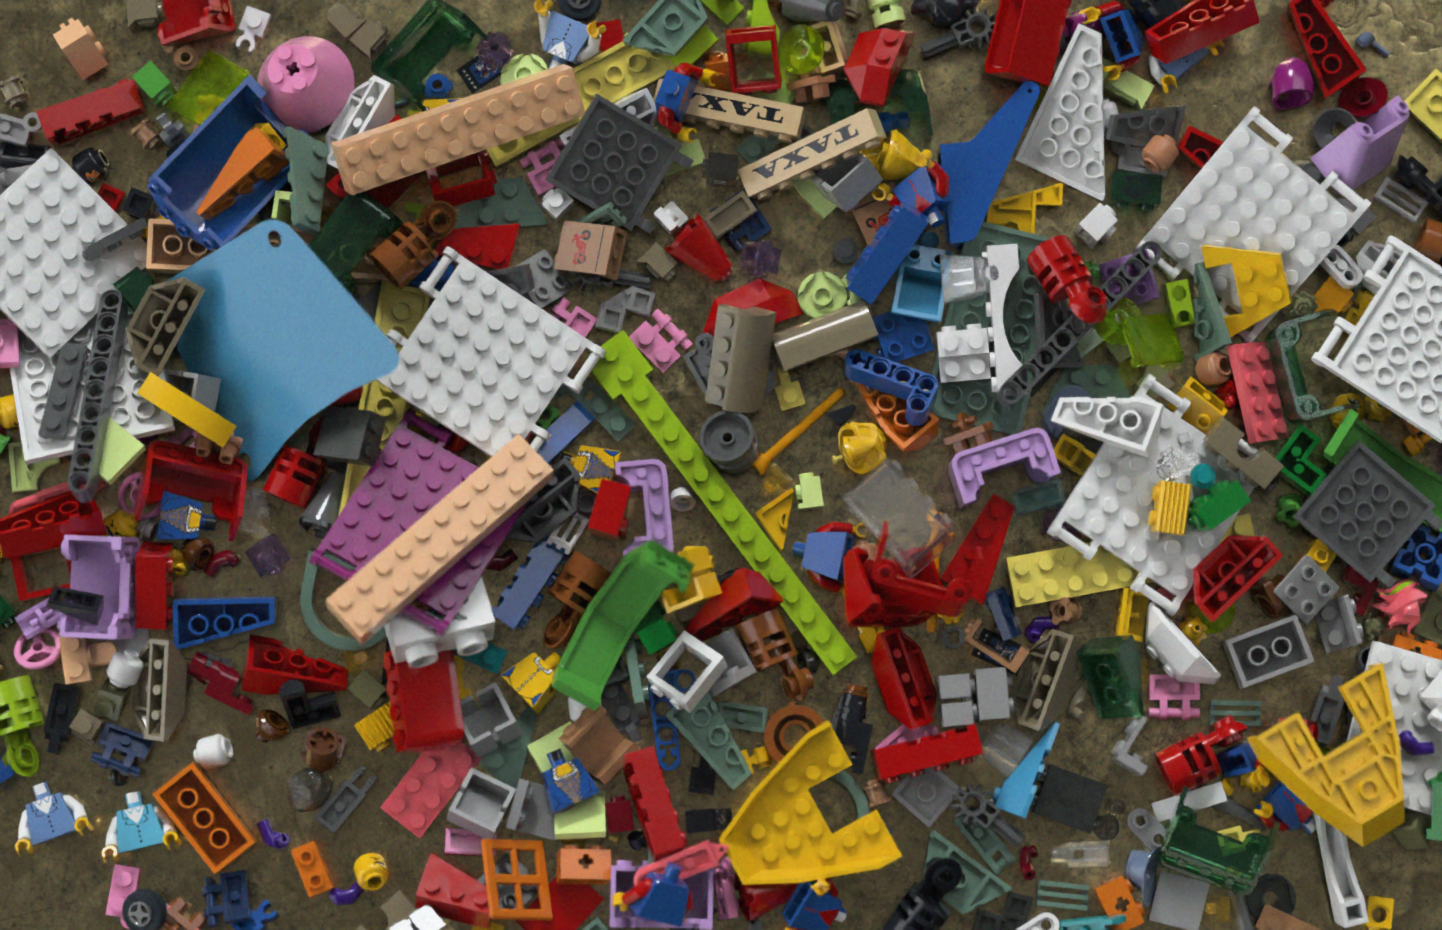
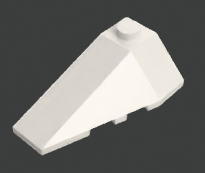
(1121, 422)

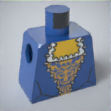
(182, 518)
(566, 782)

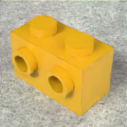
(1204, 406)

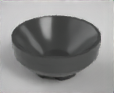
(1323, 124)

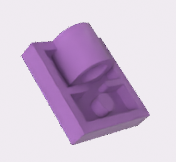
(1143, 291)

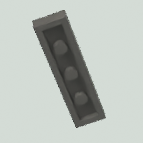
(63, 391)

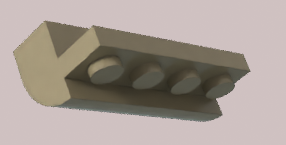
(823, 336)
(740, 358)

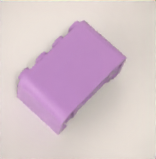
(1027, 447)
(652, 479)
(701, 889)

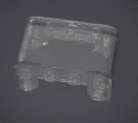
(914, 526)

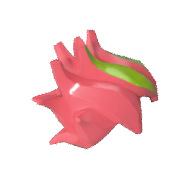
(1401, 604)

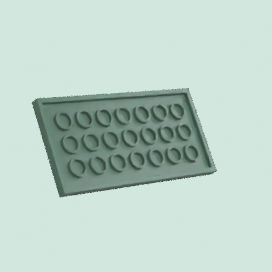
(1019, 325)

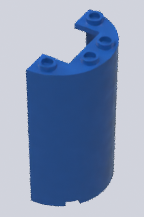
(195, 165)

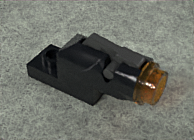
(849, 724)

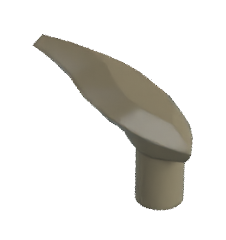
(1076, 701)

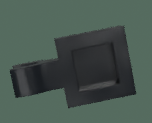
(702, 778)

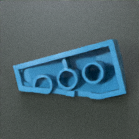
(1019, 789)

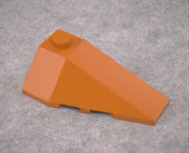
(252, 160)
(891, 417)

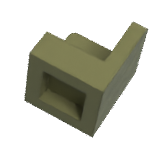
(1413, 831)

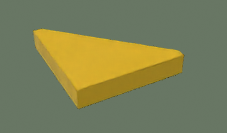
(775, 517)

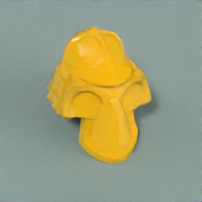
(893, 157)
(862, 446)

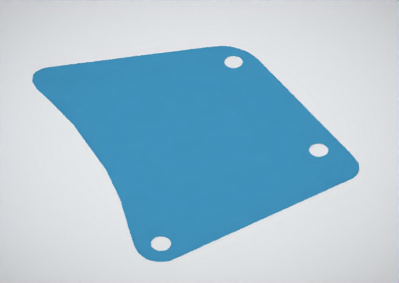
(277, 337)

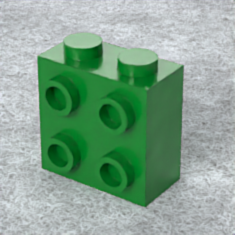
(1216, 506)

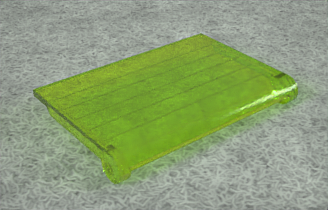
(207, 87)
(1152, 340)

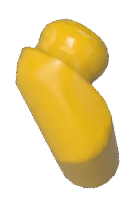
(180, 566)

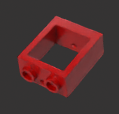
(753, 34)
(468, 191)
(22, 579)

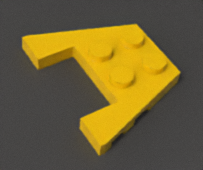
(1020, 210)
(1259, 283)

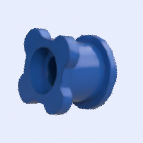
(441, 93)

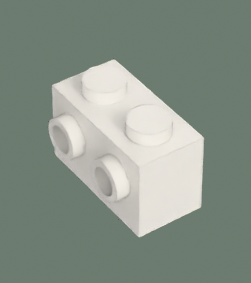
(1097, 225)

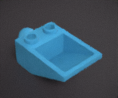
(920, 281)

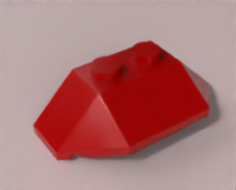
(877, 62)
(758, 294)
(1231, 571)
(903, 678)

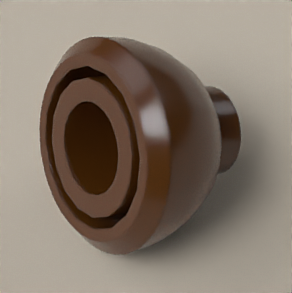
(197, 553)
(271, 726)

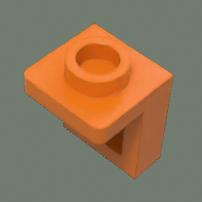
(719, 63)

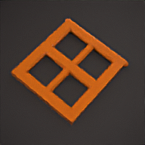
(493, 879)

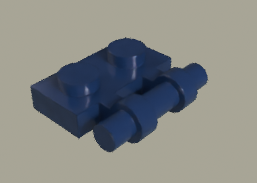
(752, 228)
(1000, 605)
(125, 743)
(234, 898)

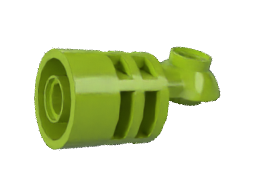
(17, 715)

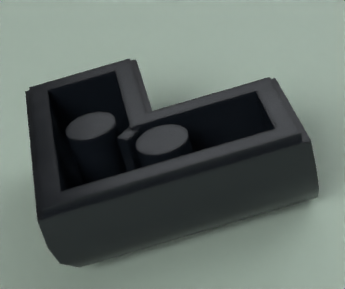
(304, 710)

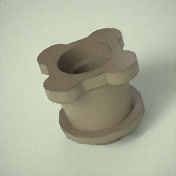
(13, 91)

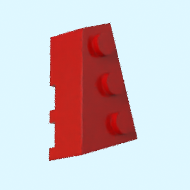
(154, 585)
(453, 894)

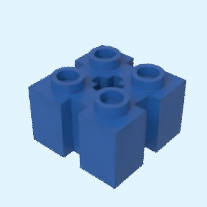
(1408, 561)

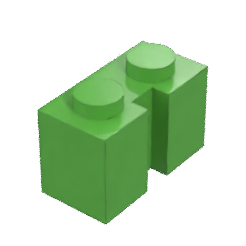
(155, 84)

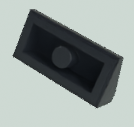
(17, 156)

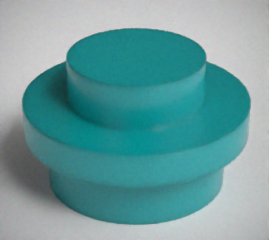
(1202, 476)

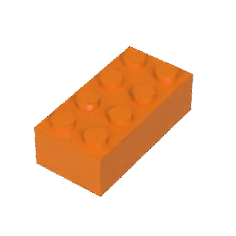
(205, 818)

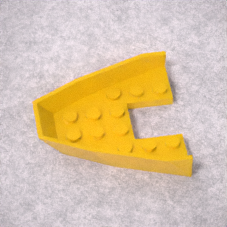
(1356, 783)
(783, 834)

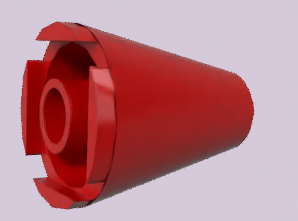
(700, 250)
(762, 898)

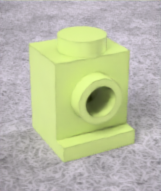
(809, 491)

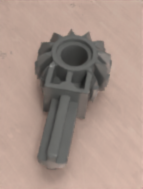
(962, 34)
(624, 278)
(986, 814)

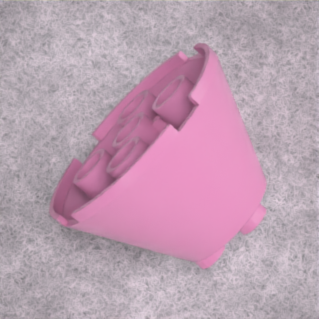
(306, 82)

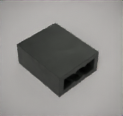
(350, 436)
(1068, 798)

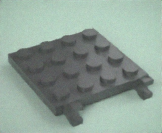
(615, 161)
(1365, 512)

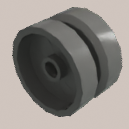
(729, 442)

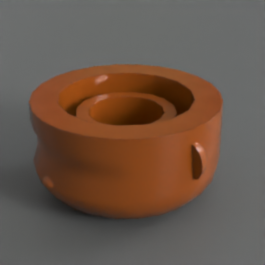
(781, 720)

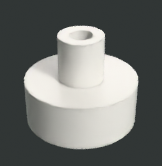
(683, 499)

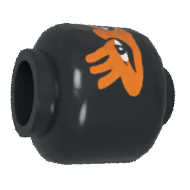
(90, 164)

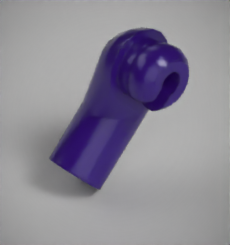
(1038, 626)
(1412, 746)
(272, 838)
(346, 897)

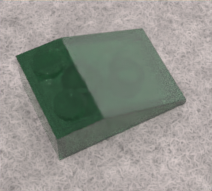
(1113, 675)

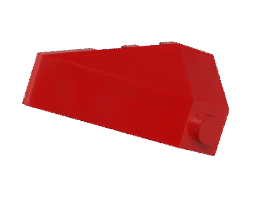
(741, 596)
(271, 665)

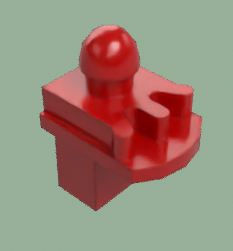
(1228, 393)

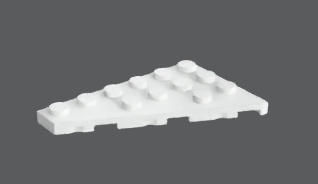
(1069, 124)

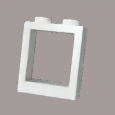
(716, 666)

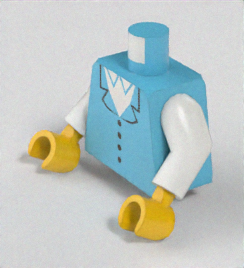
(138, 828)

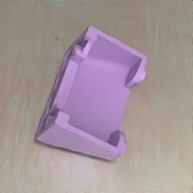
(1365, 146)
(104, 568)

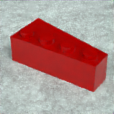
(610, 511)

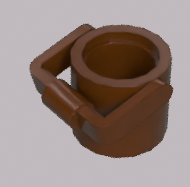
(1266, 598)
(321, 749)

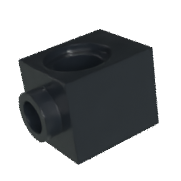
(139, 205)

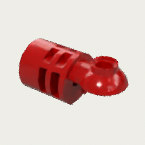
(1066, 276)
(304, 465)
(1198, 754)

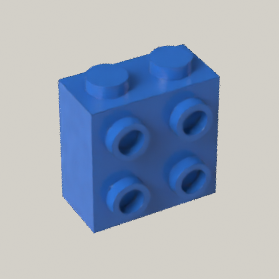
(902, 337)

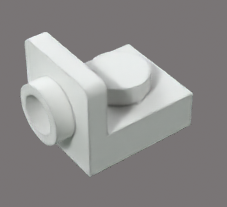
(670, 217)

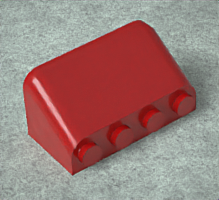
(1027, 40)
(424, 704)

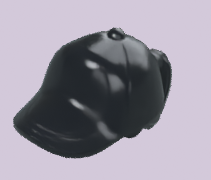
(942, 11)

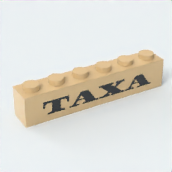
(744, 114)
(812, 153)

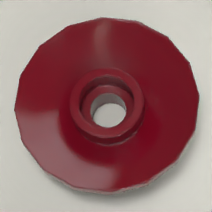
(1364, 97)

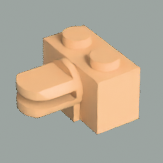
(80, 48)
(834, 51)
(81, 658)

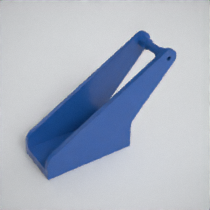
(980, 164)

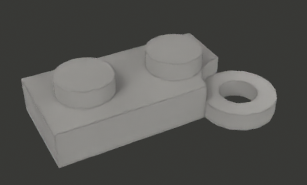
(18, 130)

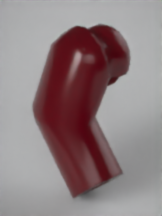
(220, 559)
(501, 562)
(1025, 861)

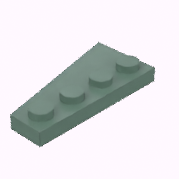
(306, 177)
(712, 740)

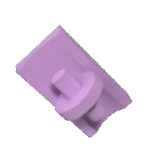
(37, 619)

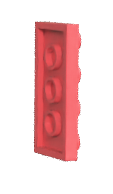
(1257, 392)
(429, 787)

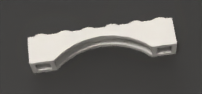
(1002, 358)
(1343, 888)

